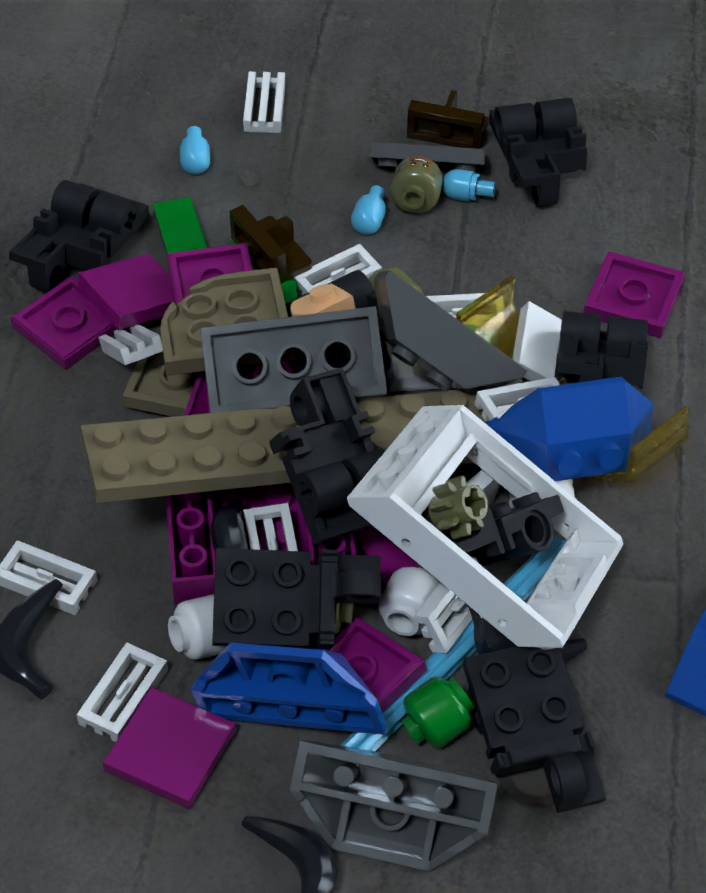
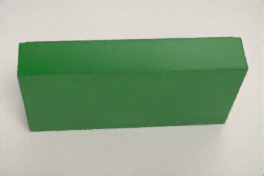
(178, 225)

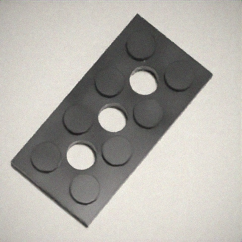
(272, 338)

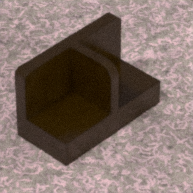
(446, 124)
(269, 243)

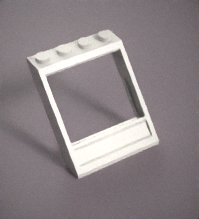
(426, 456)

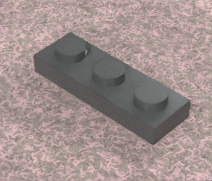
(392, 153)

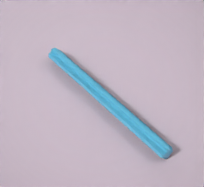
(444, 664)

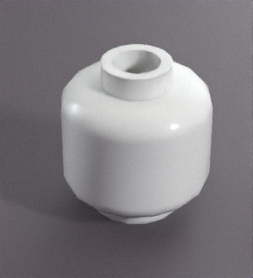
(403, 597)
(192, 628)

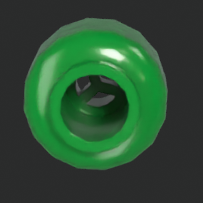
(437, 712)

